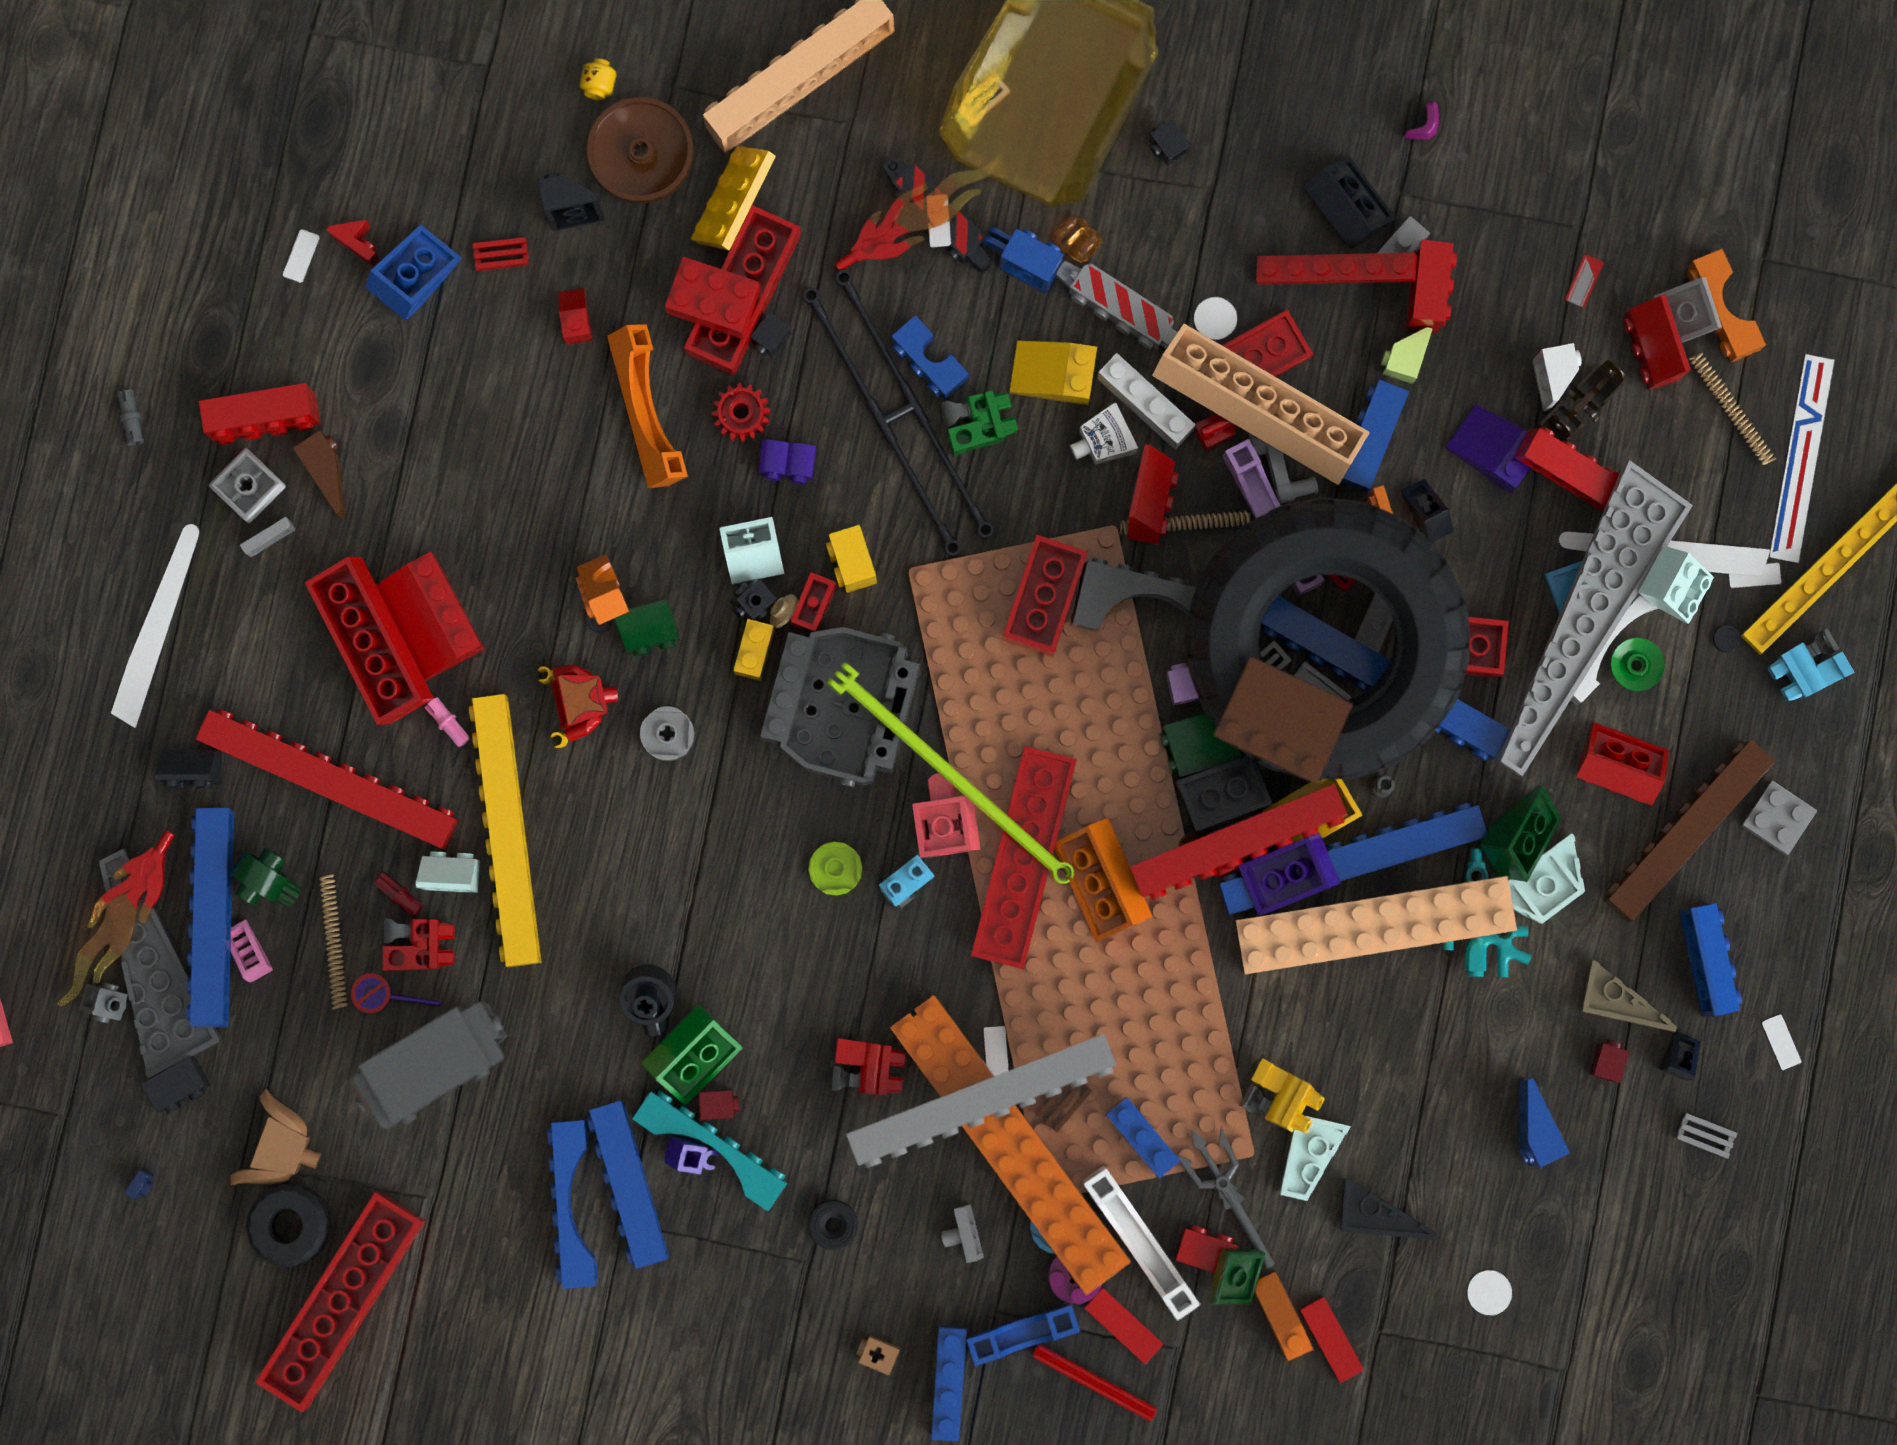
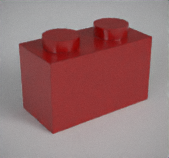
(813, 603)
(1201, 1249)

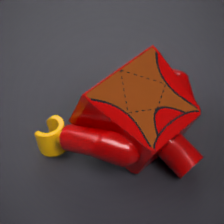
(578, 700)

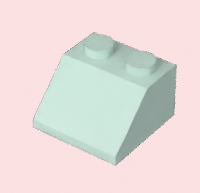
(449, 874)

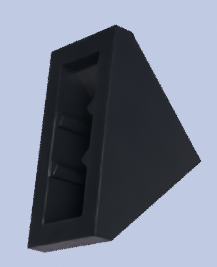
(1681, 1057)

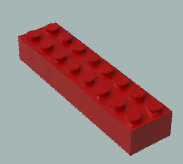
(1239, 841)
(340, 1301)

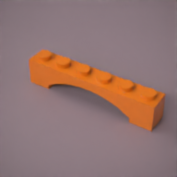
(631, 356)

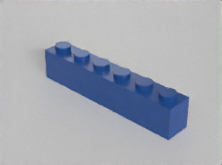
(629, 1184)

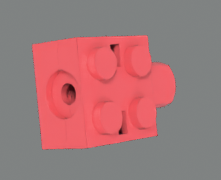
(945, 822)

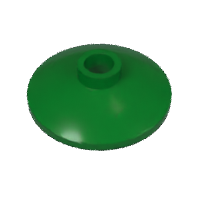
(1650, 661)

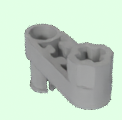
(1284, 488)

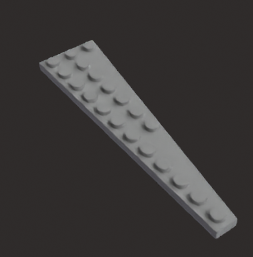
(1628, 538)

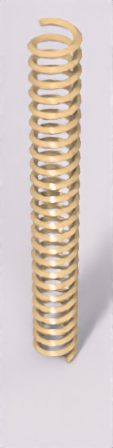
(1733, 409)
(1200, 518)
(332, 955)

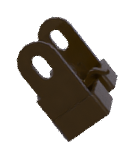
(1595, 390)

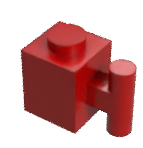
(1214, 431)

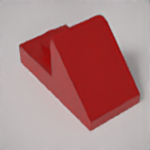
(350, 236)

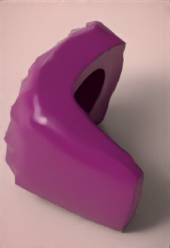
(1430, 128)

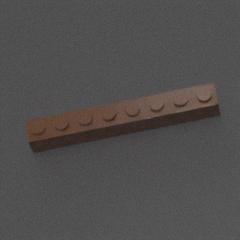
(1689, 830)

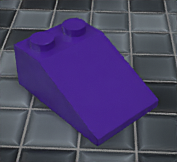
(1490, 447)
(1289, 874)

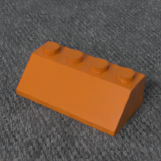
(1102, 880)

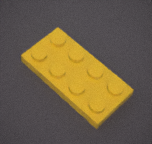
(733, 197)

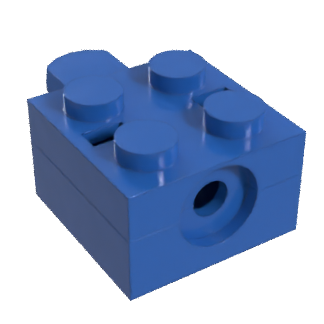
(1026, 257)

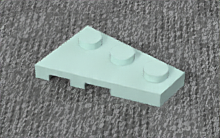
(1309, 1157)

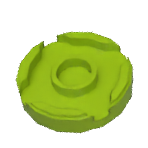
(835, 868)

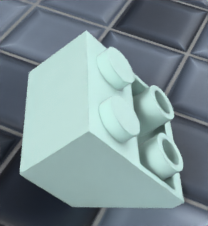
(752, 550)
(1676, 583)

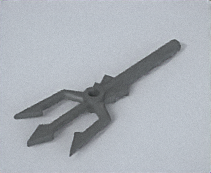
(1226, 1189)

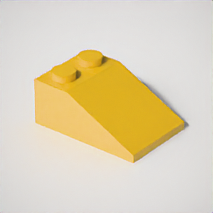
(1053, 371)

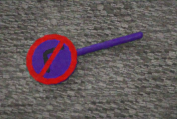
(372, 994)

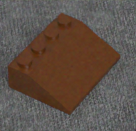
(1283, 719)

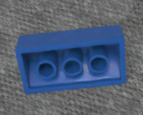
(1710, 960)

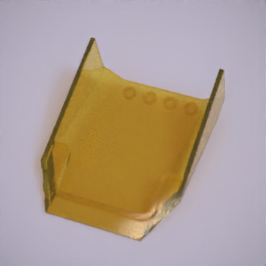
(1070, 87)

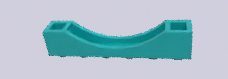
(758, 1183)

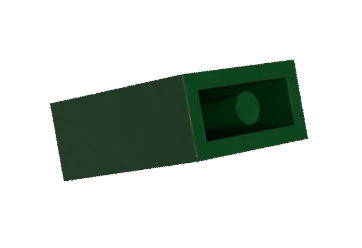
(1195, 747)

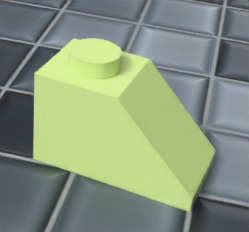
(1406, 356)

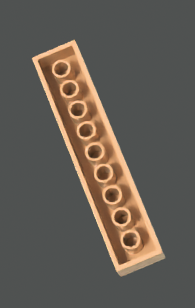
(1376, 925)

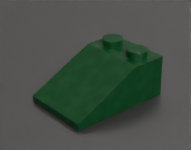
(648, 628)
(1521, 835)

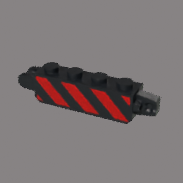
(964, 234)

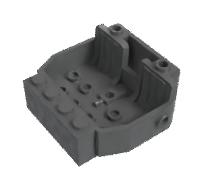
(834, 738)
(429, 1064)

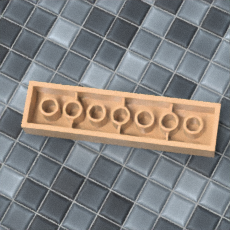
(797, 72)
(1260, 403)

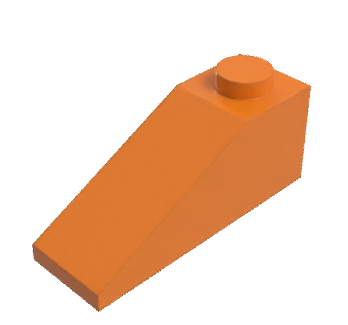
(1282, 1317)

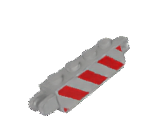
(1119, 304)

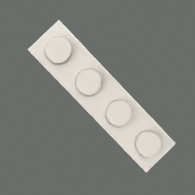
(1146, 401)

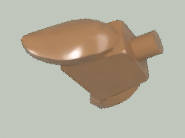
(280, 1147)

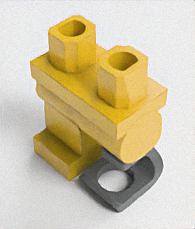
(1290, 1098)

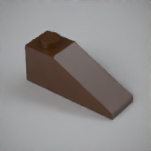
(324, 466)

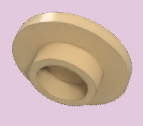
(783, 610)

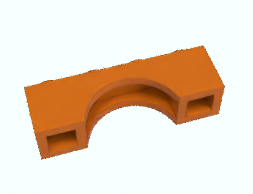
(1737, 336)
(600, 590)

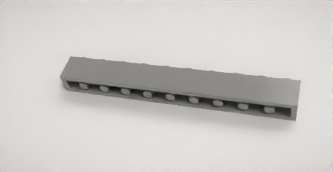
(980, 1100)

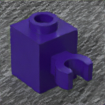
(688, 1155)

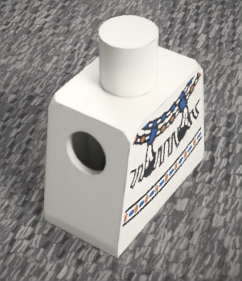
(1105, 437)

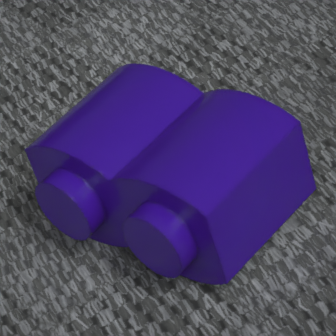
(787, 461)

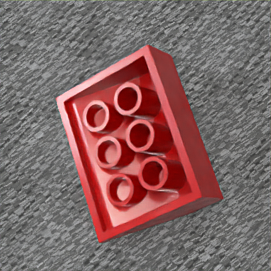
(430, 616)

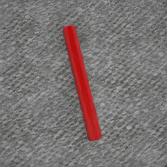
(1094, 1382)

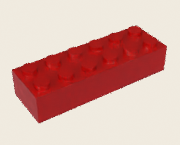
(757, 254)
(369, 640)

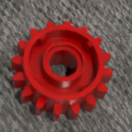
(739, 398)

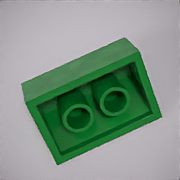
(691, 1055)

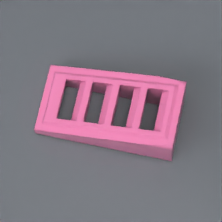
(263, 966)

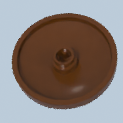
(640, 150)

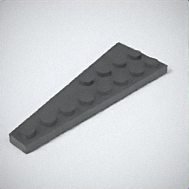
(157, 987)

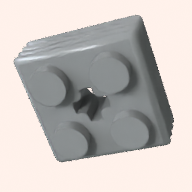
(230, 486)

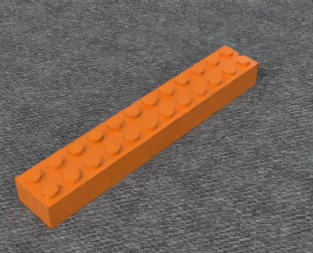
(1015, 1150)

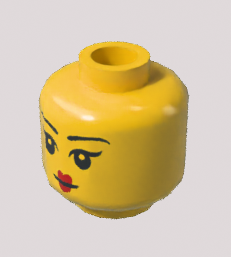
(597, 79)

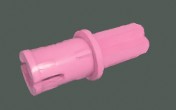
(447, 722)

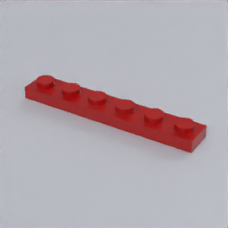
(1336, 268)

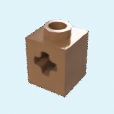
(882, 1364)

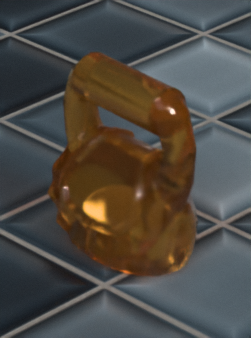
(1082, 244)

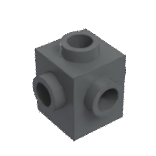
(103, 1002)

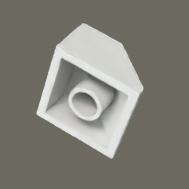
(1554, 372)

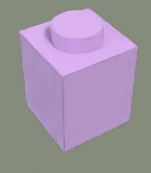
(1181, 685)

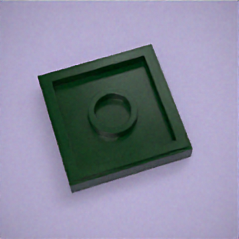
(1236, 1276)

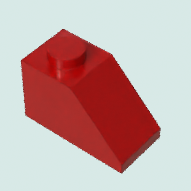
(574, 316)

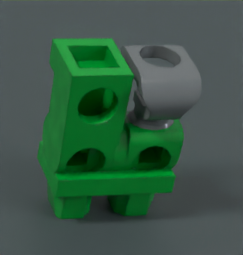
(986, 422)

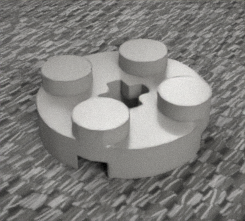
(656, 744)

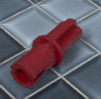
(398, 894)

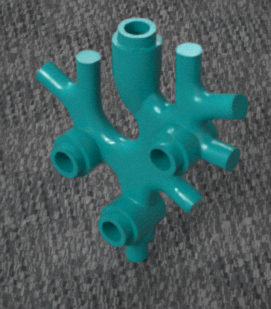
(1477, 947)

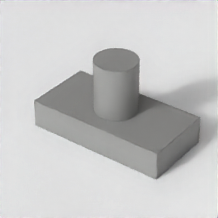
(1406, 238)
(965, 1234)

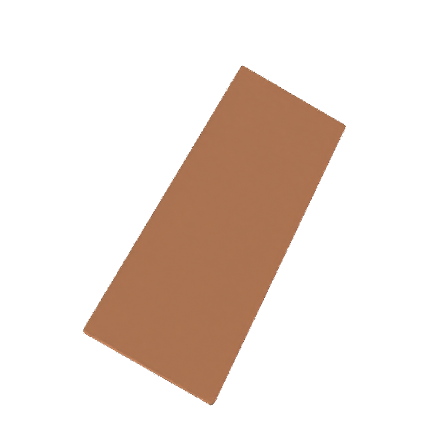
(1143, 986)

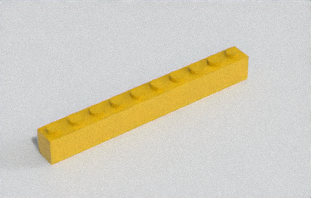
(506, 831)

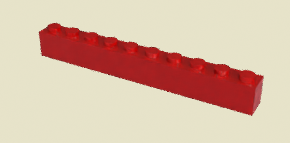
(327, 779)

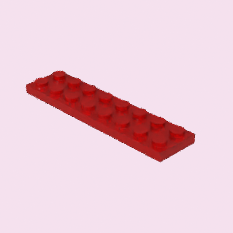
(1017, 875)

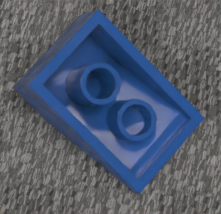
(412, 272)
(1537, 1131)

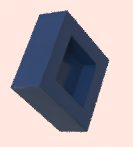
(140, 1184)

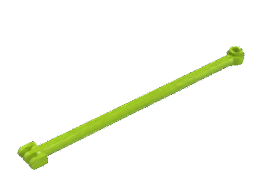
(948, 772)

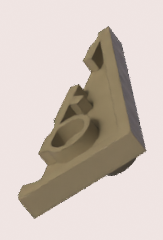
(1610, 998)

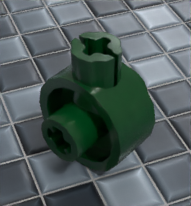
(262, 877)

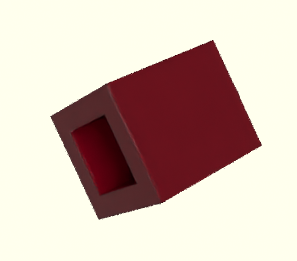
(1609, 1061)
(718, 1105)

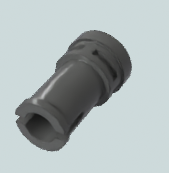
(1382, 786)

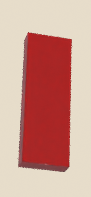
(1123, 1326)
(1331, 1339)

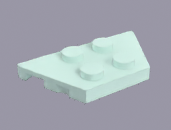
(1551, 885)

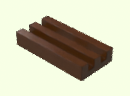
(1048, 1121)

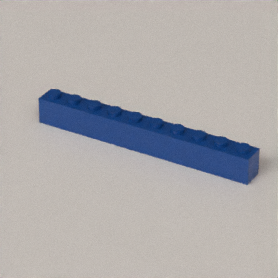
(1365, 667)
(1382, 850)

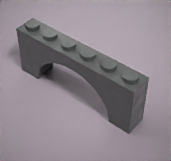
(1106, 586)

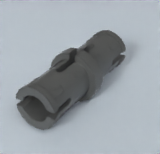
(130, 417)

